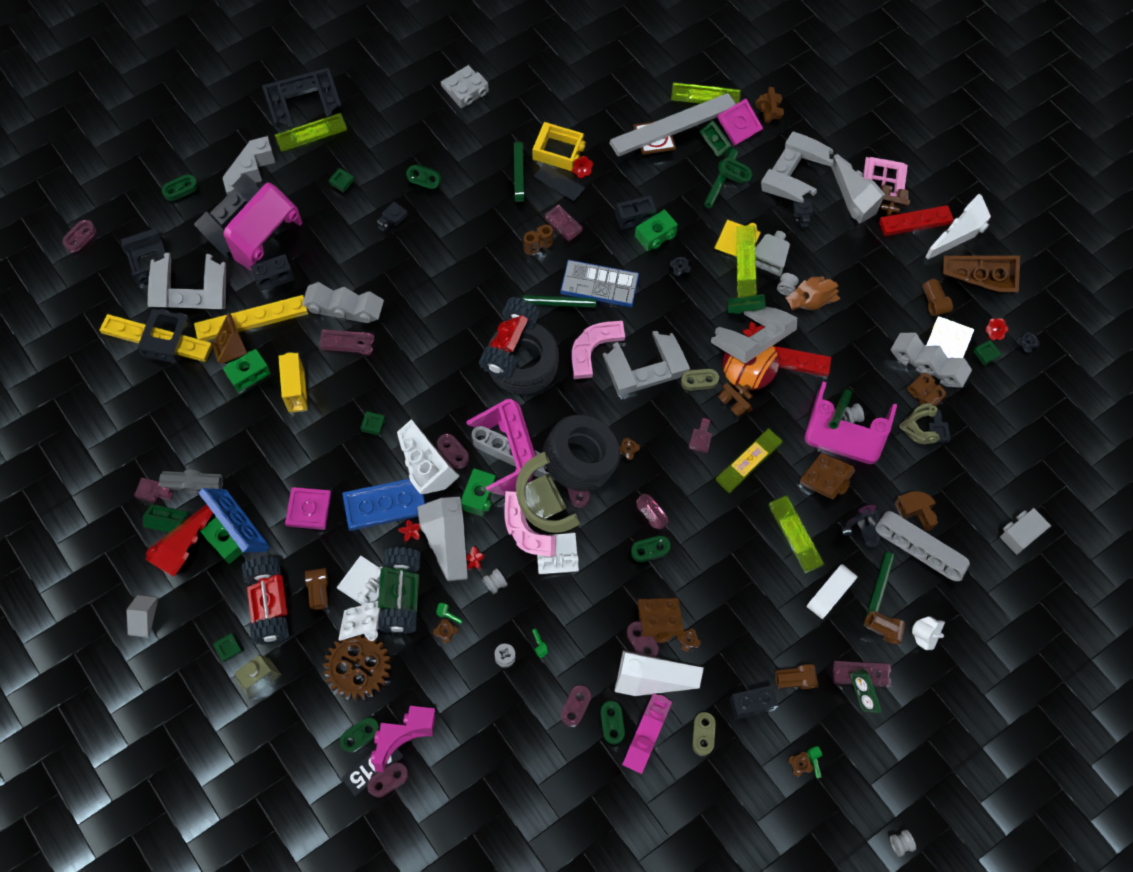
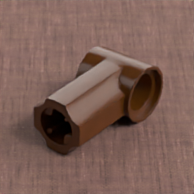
(938, 302)
(317, 585)
(890, 628)
(802, 677)

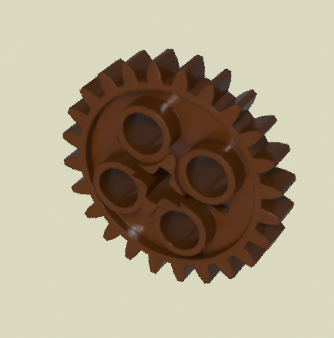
(346, 682)

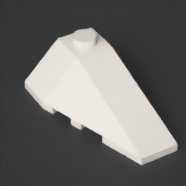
(969, 224)
(426, 465)
(650, 675)

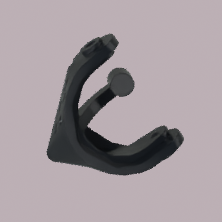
(869, 532)

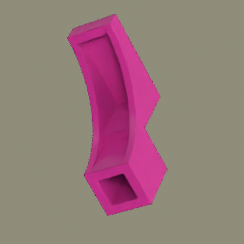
(417, 723)
(647, 733)

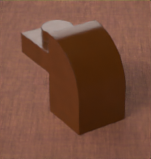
(917, 504)

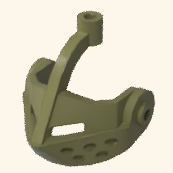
(918, 435)

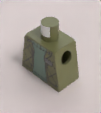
(256, 675)

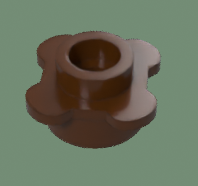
(627, 443)
(445, 625)
(694, 642)
(803, 758)

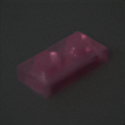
(563, 222)

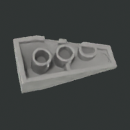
(861, 195)
(444, 529)

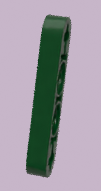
(518, 171)

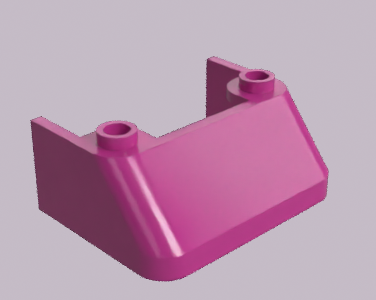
(257, 222)
(511, 421)
(849, 438)

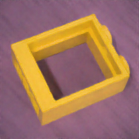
(561, 134)
(293, 382)

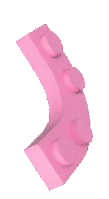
(589, 340)
(525, 537)

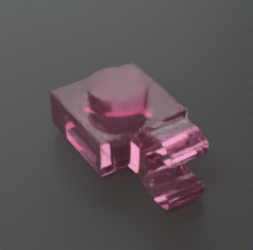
(701, 438)
(150, 490)

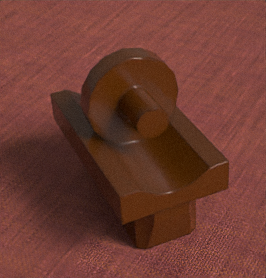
(768, 105)
(900, 200)
(741, 405)

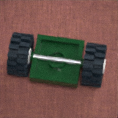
(399, 590)

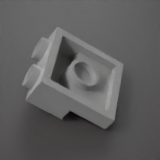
(465, 86)

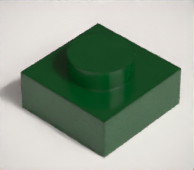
(341, 180)
(987, 352)
(373, 423)
(227, 647)

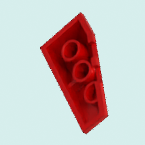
(171, 550)

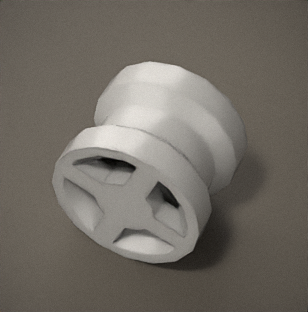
(787, 284)
(854, 414)
(495, 581)
(503, 659)
(902, 843)

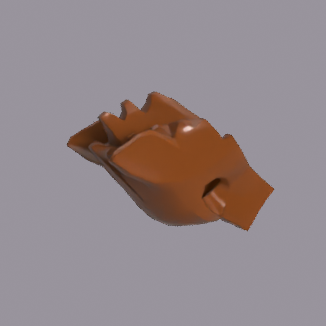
(813, 294)

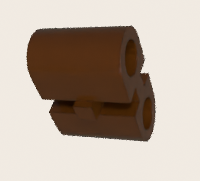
(538, 239)
(926, 390)

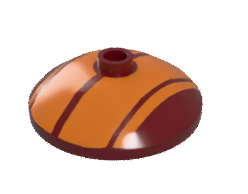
(755, 373)

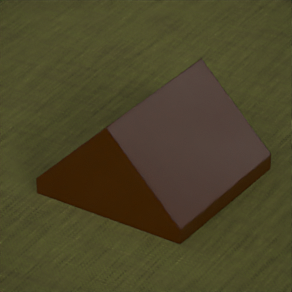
(228, 341)

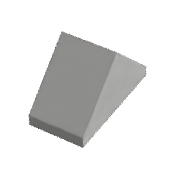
(141, 616)

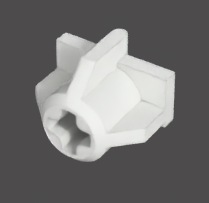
(927, 632)

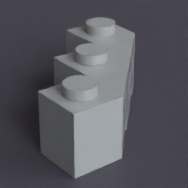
(255, 154)
(342, 303)
(931, 359)

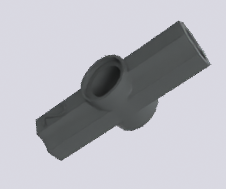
(190, 481)

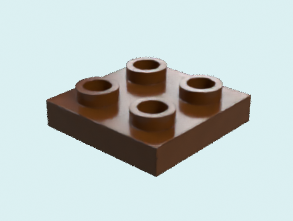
(828, 476)
(660, 618)

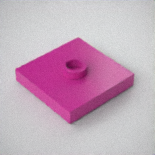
(739, 122)
(308, 508)

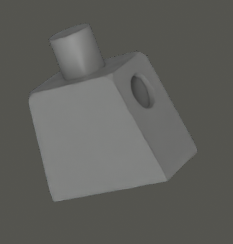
(772, 253)

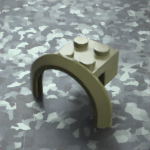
(541, 498)

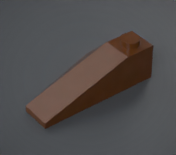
(990, 272)

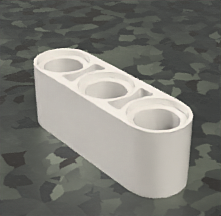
(831, 591)

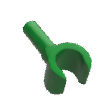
(442, 611)
(541, 649)
(813, 754)

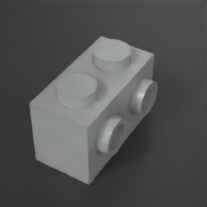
(1024, 531)

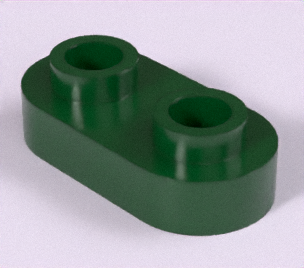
(734, 170)
(424, 178)
(180, 187)
(649, 548)
(612, 723)
(359, 733)

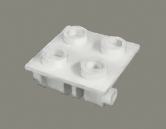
(565, 556)
(362, 582)
(360, 621)

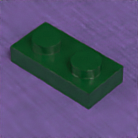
(746, 303)

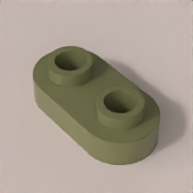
(699, 379)
(704, 733)

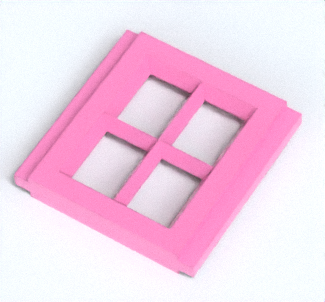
(900, 175)

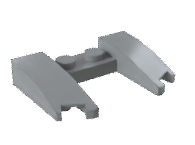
(796, 147)
(162, 295)
(777, 326)
(627, 381)

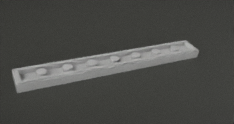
(671, 125)

